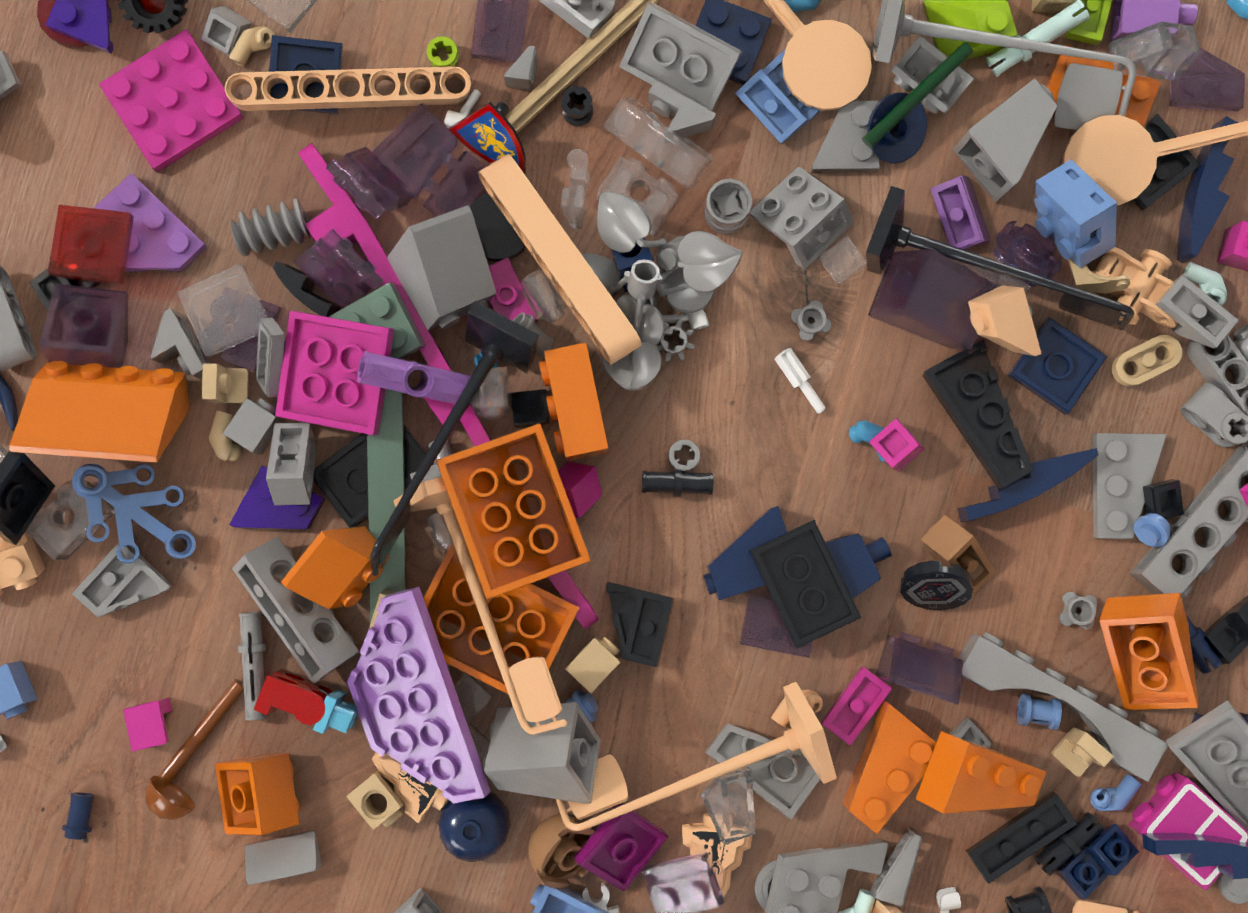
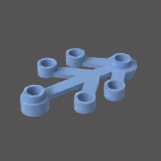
(129, 508)

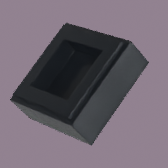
(1164, 498)

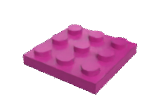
(170, 100)
(322, 374)

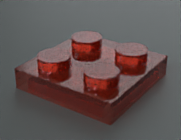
(90, 244)

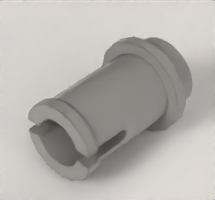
(545, 342)

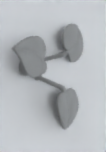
(702, 255)
(643, 364)

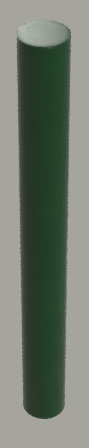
(917, 95)

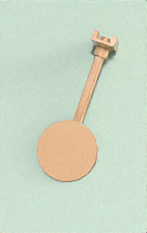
(823, 61)
(1123, 155)

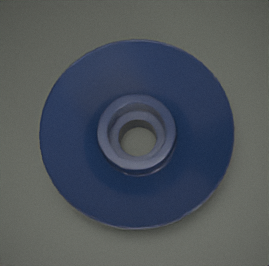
(905, 137)

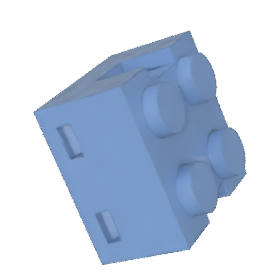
(1075, 214)

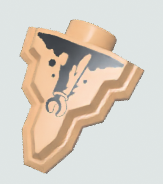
(413, 793)
(723, 858)

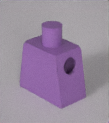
(1138, 14)

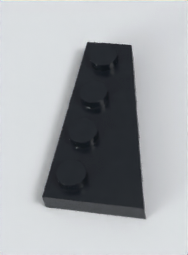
(975, 404)

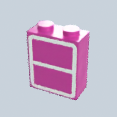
(1185, 808)

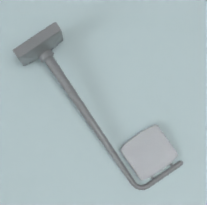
(1084, 90)

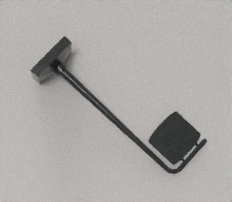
(891, 233)
(498, 340)
(22, 494)

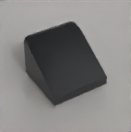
(530, 408)

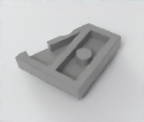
(120, 585)

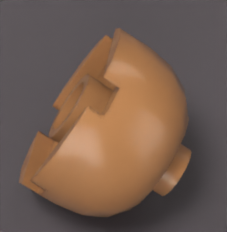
(553, 851)

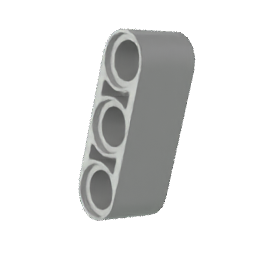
(15, 337)
(1214, 366)

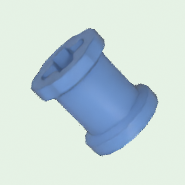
(1039, 712)

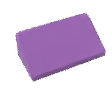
(960, 213)

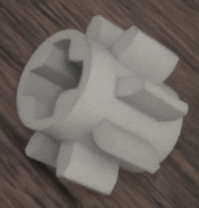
(682, 337)

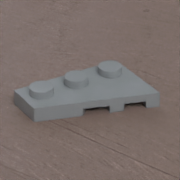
(1119, 474)
(780, 779)

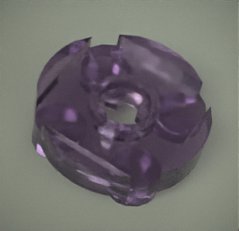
(1026, 250)

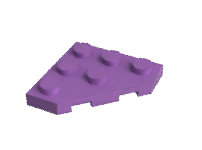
(157, 235)

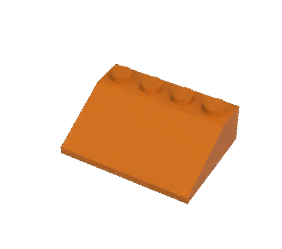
(101, 412)
(513, 511)
(525, 619)

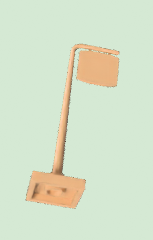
(526, 681)
(612, 790)

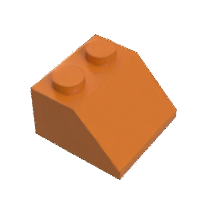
(334, 568)
(257, 794)

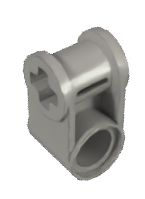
(1213, 412)

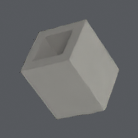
(253, 425)

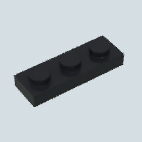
(1021, 837)

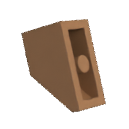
(955, 545)

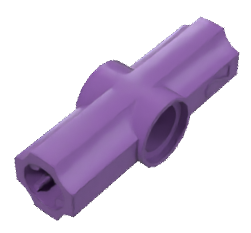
(393, 375)

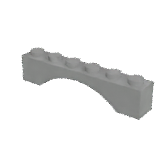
(993, 668)

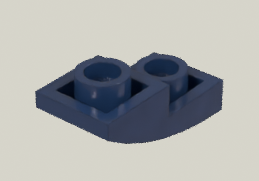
(1100, 857)

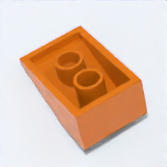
(1150, 651)

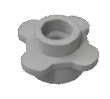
(815, 311)
(1085, 617)

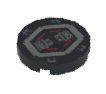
(936, 586)

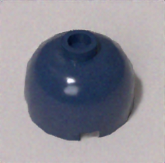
(474, 827)

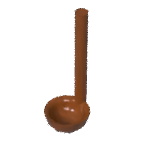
(162, 795)

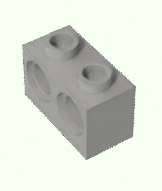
(291, 463)

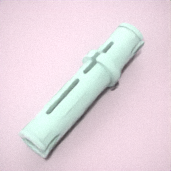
(1045, 33)

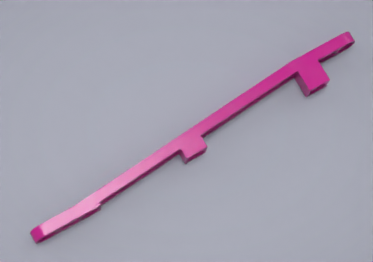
(349, 222)

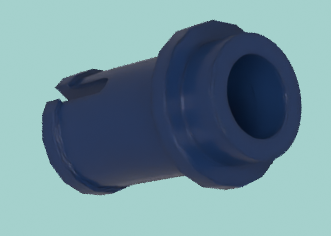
(78, 816)

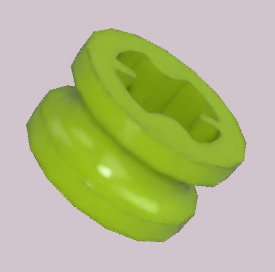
(438, 42)

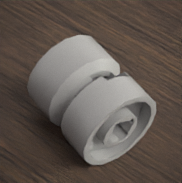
(727, 206)

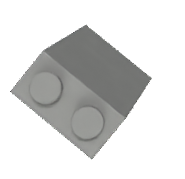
(1005, 139)
(443, 268)
(544, 764)

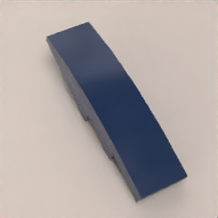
(1202, 198)
(1044, 476)
(1202, 851)

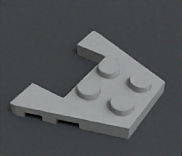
(815, 877)

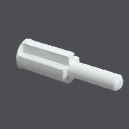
(798, 376)

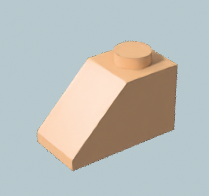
(1005, 319)

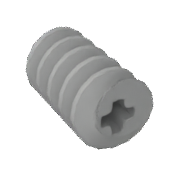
(270, 228)

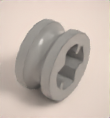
(676, 447)

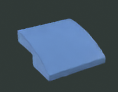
(773, 103)

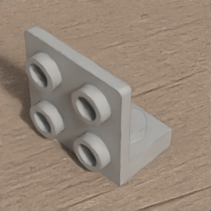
(804, 215)

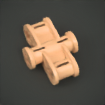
(1146, 282)

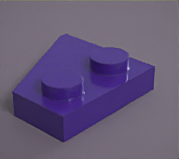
(83, 21)
(259, 510)

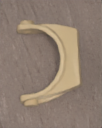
(1092, 282)

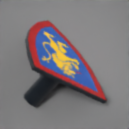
(490, 134)

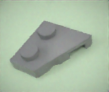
(843, 146)

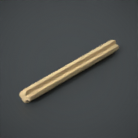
(577, 63)

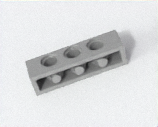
(294, 628)

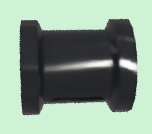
(573, 115)
(1029, 903)

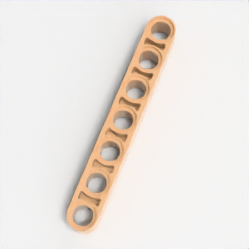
(334, 79)
(560, 259)

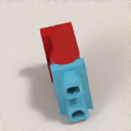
(307, 702)

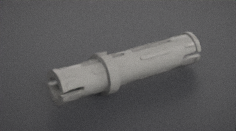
(252, 661)

